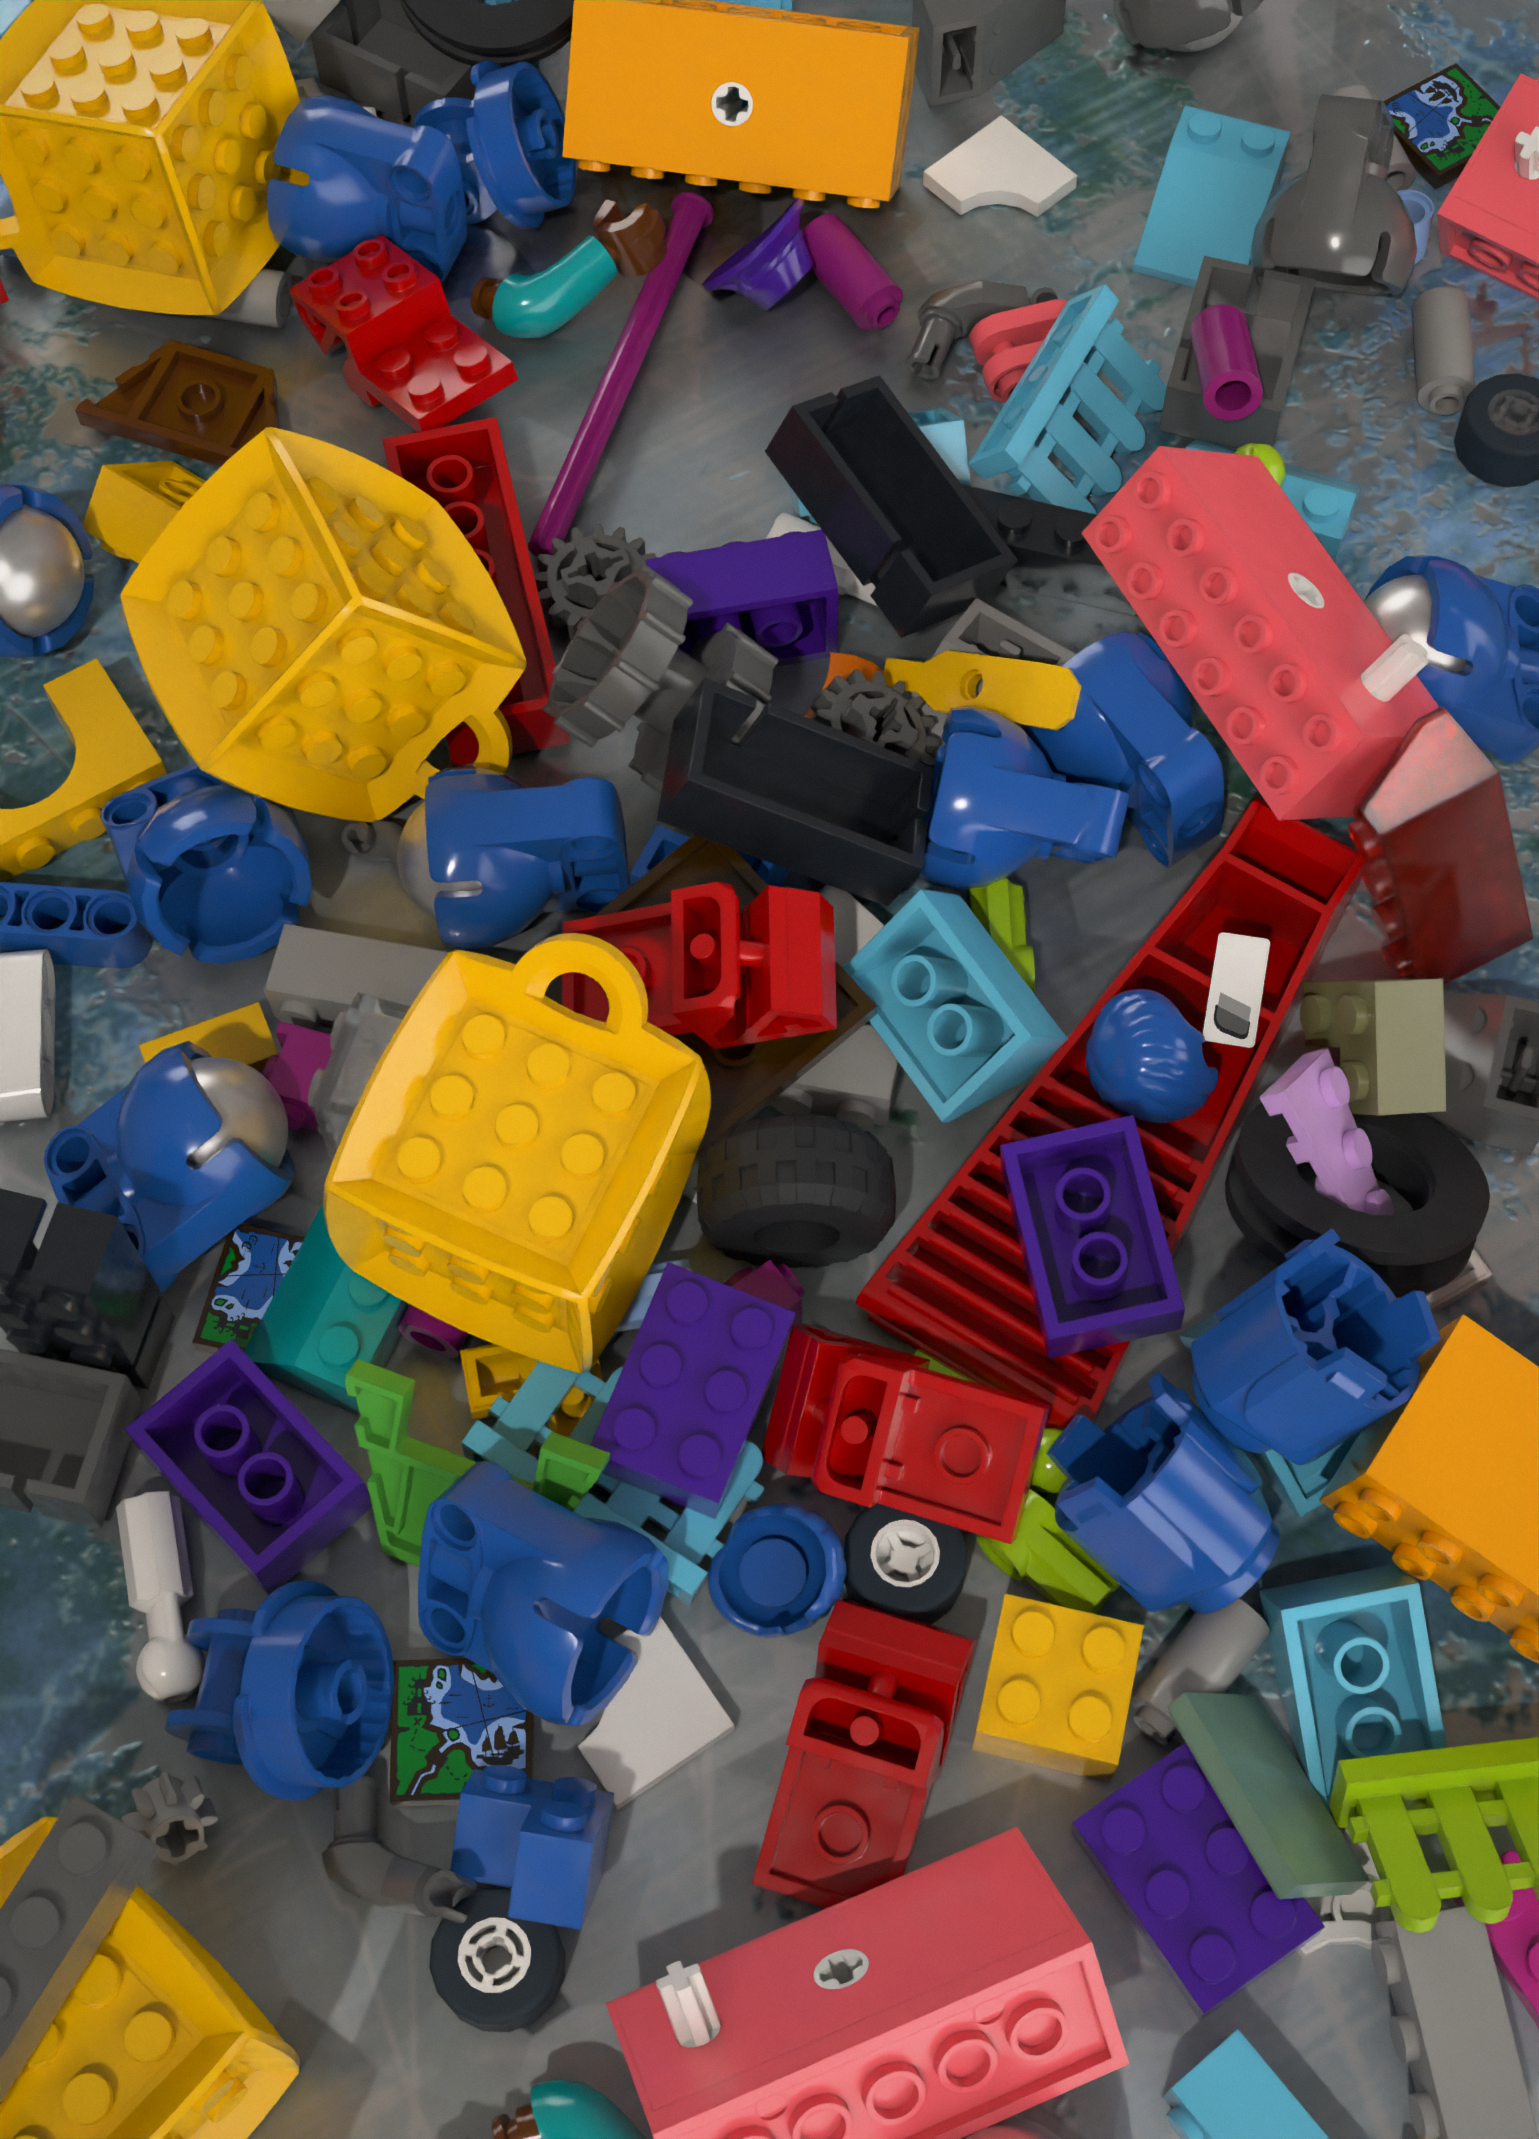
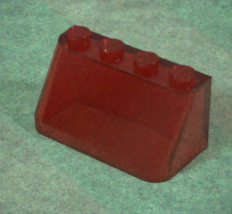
(1440, 855)

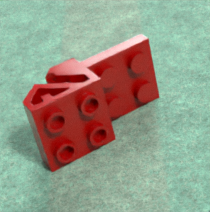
(399, 336)
(722, 970)
(902, 1436)
(863, 1754)

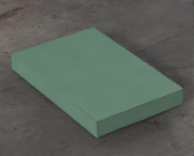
(1267, 1795)

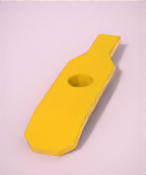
(1014, 688)

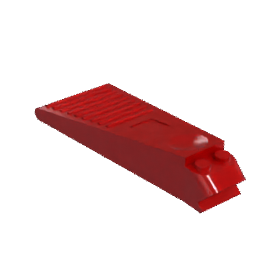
(960, 1270)

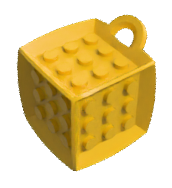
(143, 148)
(321, 630)
(520, 1152)
(147, 2037)

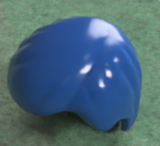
(1148, 1059)
(777, 1571)

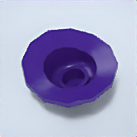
(768, 264)

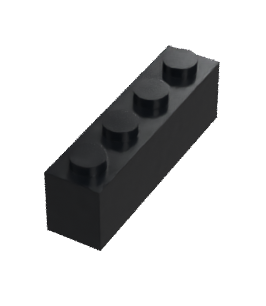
(1050, 550)

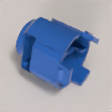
(1310, 1354)
(1165, 1503)

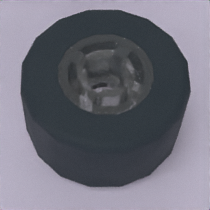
(1501, 431)

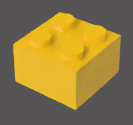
(1058, 1688)

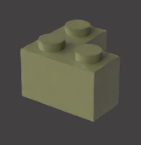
(1386, 1039)

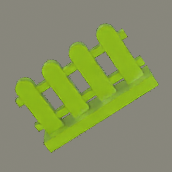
(1450, 1795)

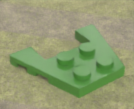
(414, 1473)

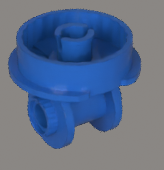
(507, 144)
(292, 1690)

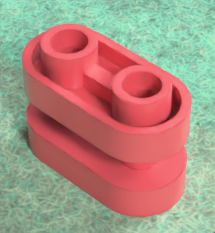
(1008, 343)

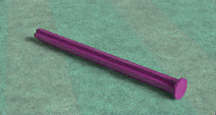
(690, 215)

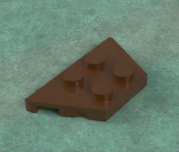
(188, 403)

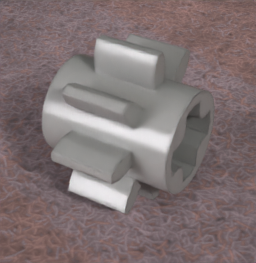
(172, 1816)

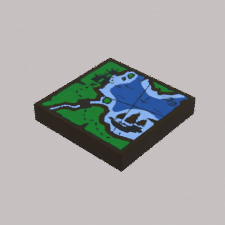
(1441, 123)
(244, 1285)
(447, 1724)

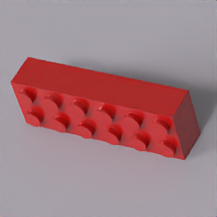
(472, 482)

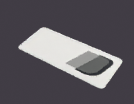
(1236, 990)

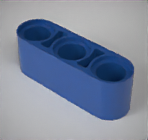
(84, 936)

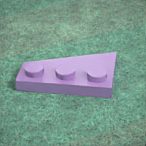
(1316, 1107)

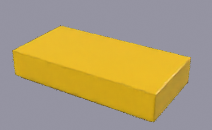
(234, 1035)

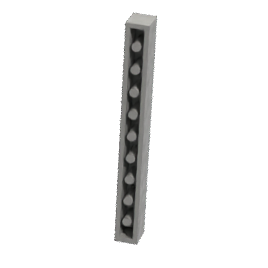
(322, 971)

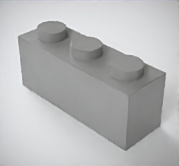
(1453, 2030)

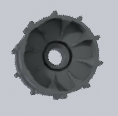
(631, 665)

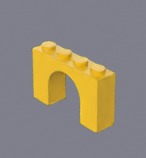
(108, 761)

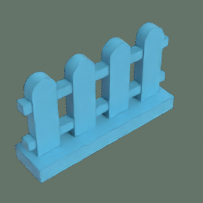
(1066, 380)
(525, 1423)

